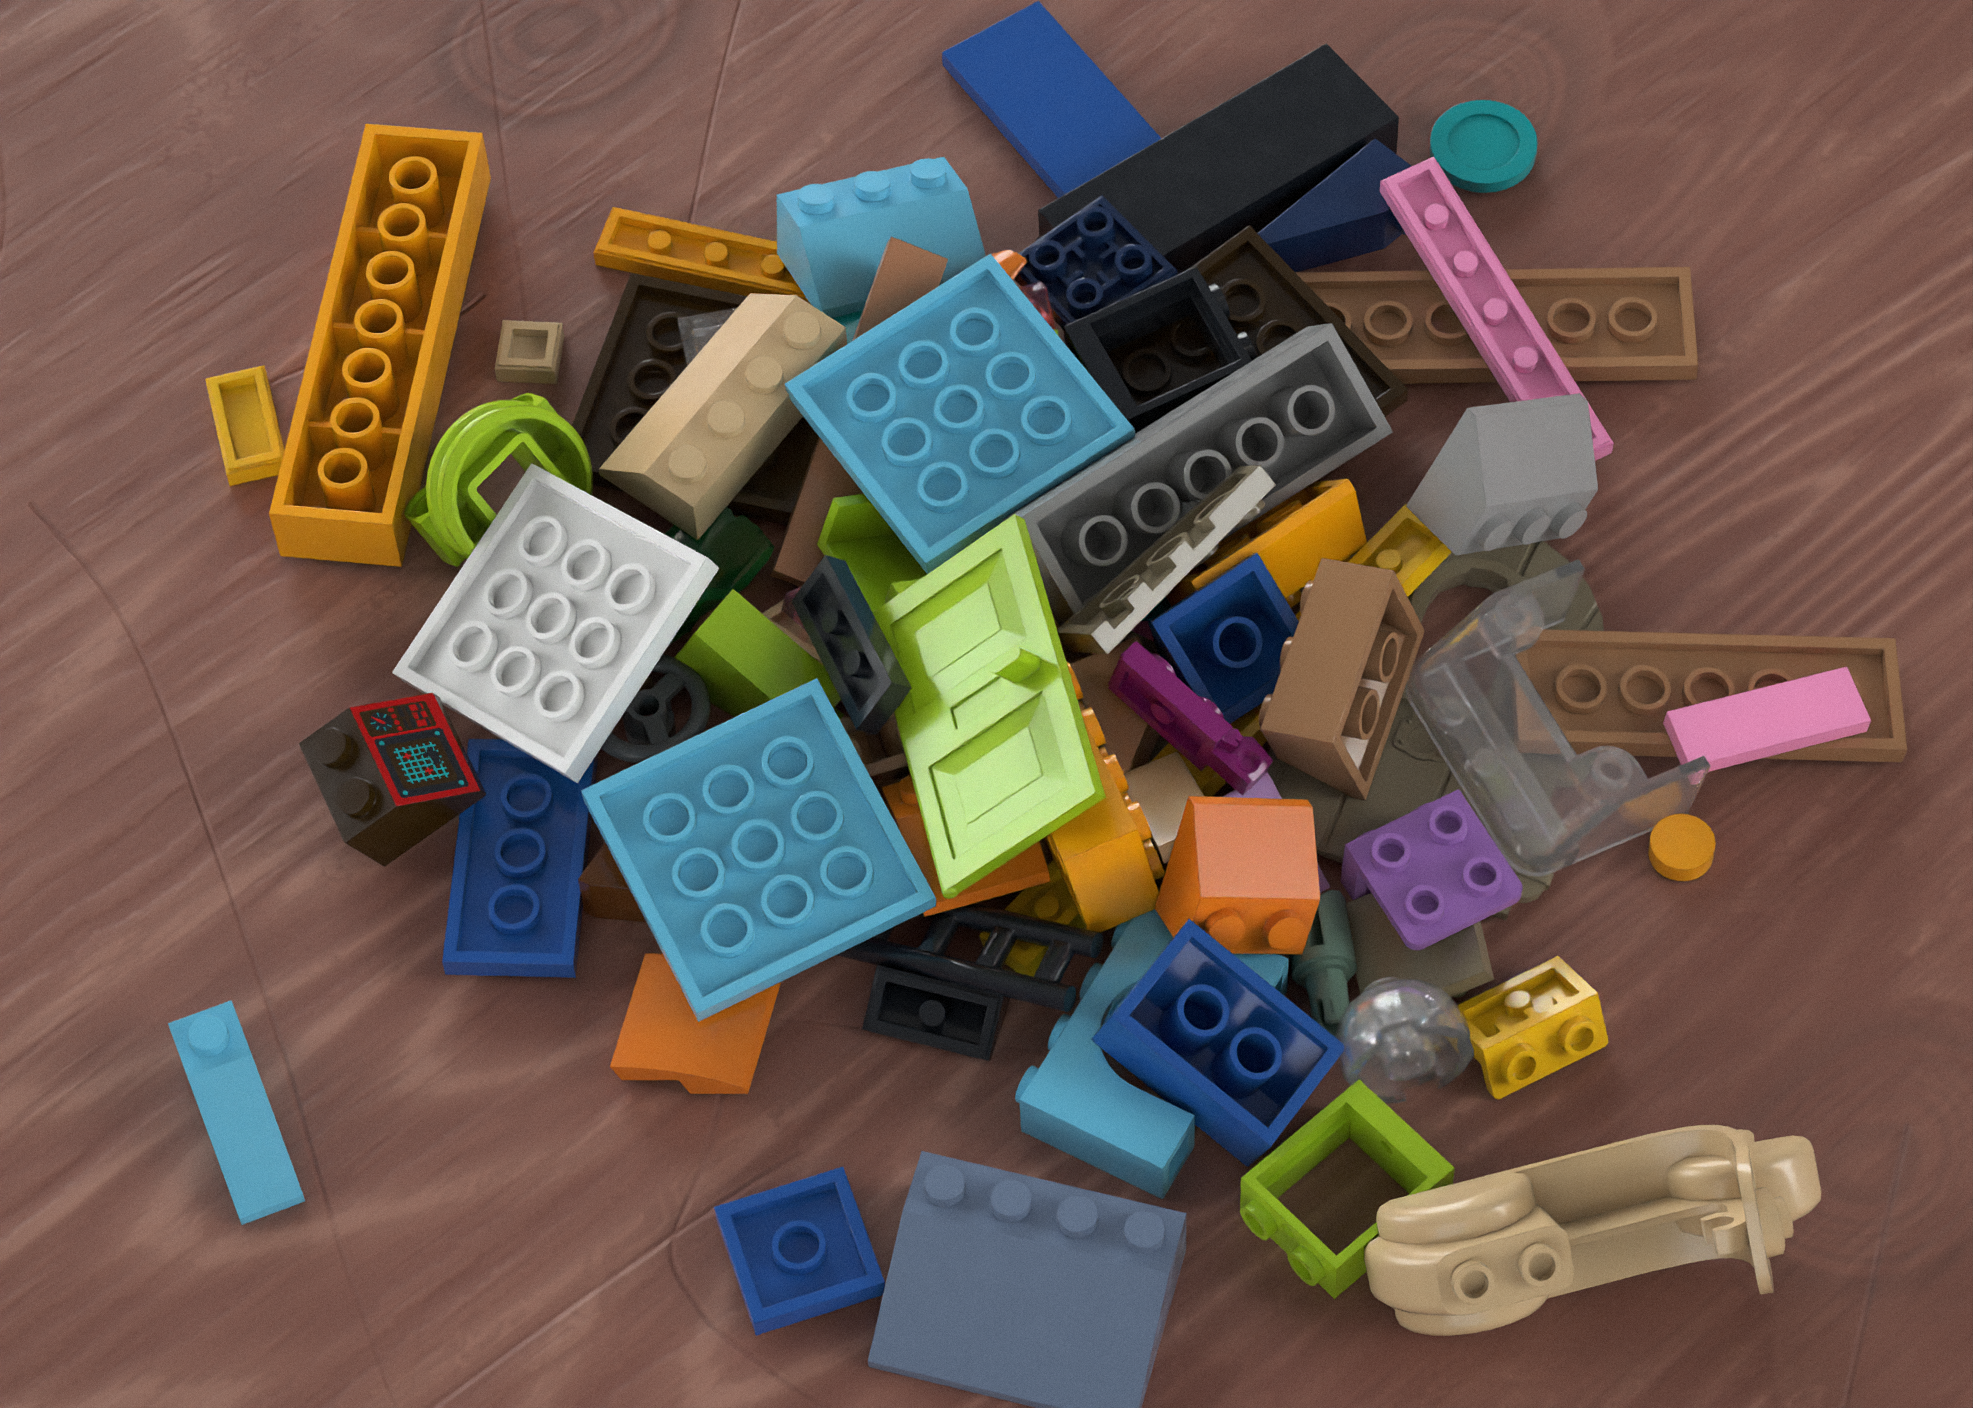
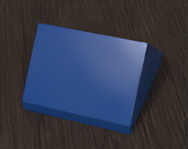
(1228, 637)

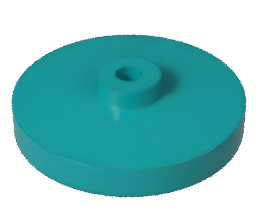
(1484, 145)

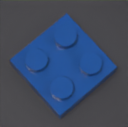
(799, 1250)

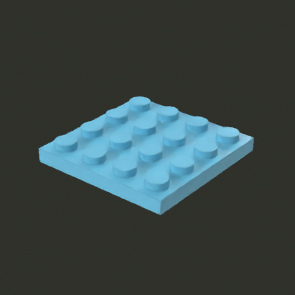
(958, 412)
(758, 849)

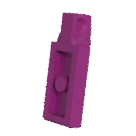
(1187, 720)

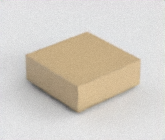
(529, 352)

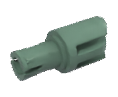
(1327, 961)

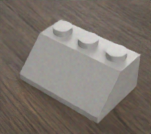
(1511, 476)

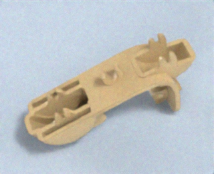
(1657, 1201)

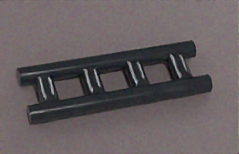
(987, 971)

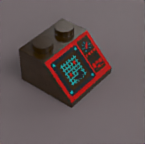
(392, 773)

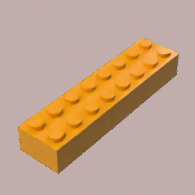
(381, 346)

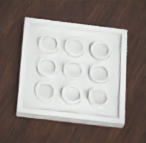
(555, 621)

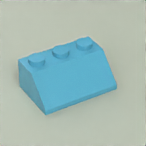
(839, 229)

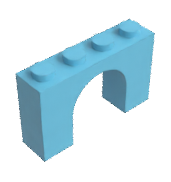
(1084, 1104)

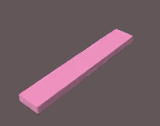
(1480, 290)

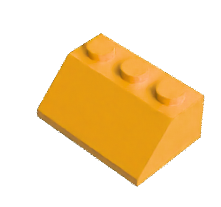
(1290, 540)

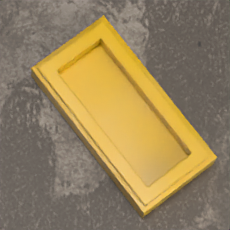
(246, 424)

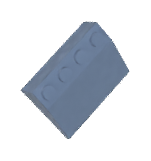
(1027, 1288)

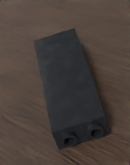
(1240, 159)

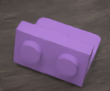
(1431, 871)

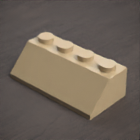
(723, 411)

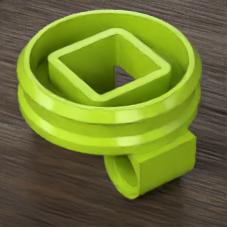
(450, 509)

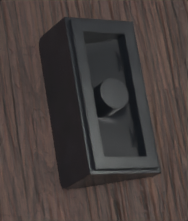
(934, 1013)

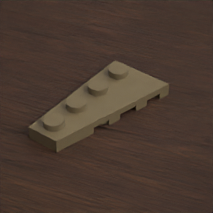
(1166, 562)

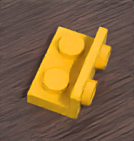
(1534, 1026)

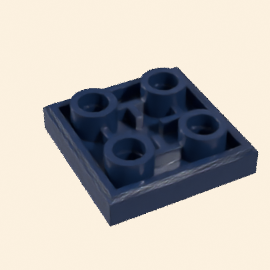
(1092, 262)

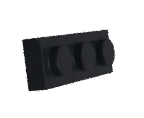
(851, 645)

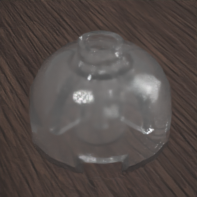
(1403, 1037)

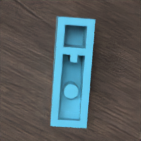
(236, 1112)

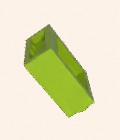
(1381, 1135)

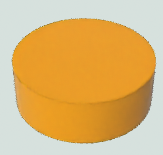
(1681, 847)

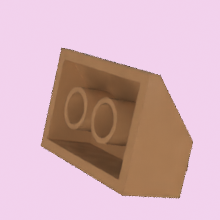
(1342, 675)

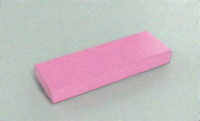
(1768, 720)

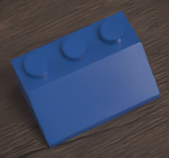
(1219, 1043)

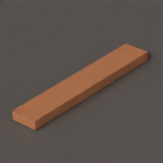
(900, 280)

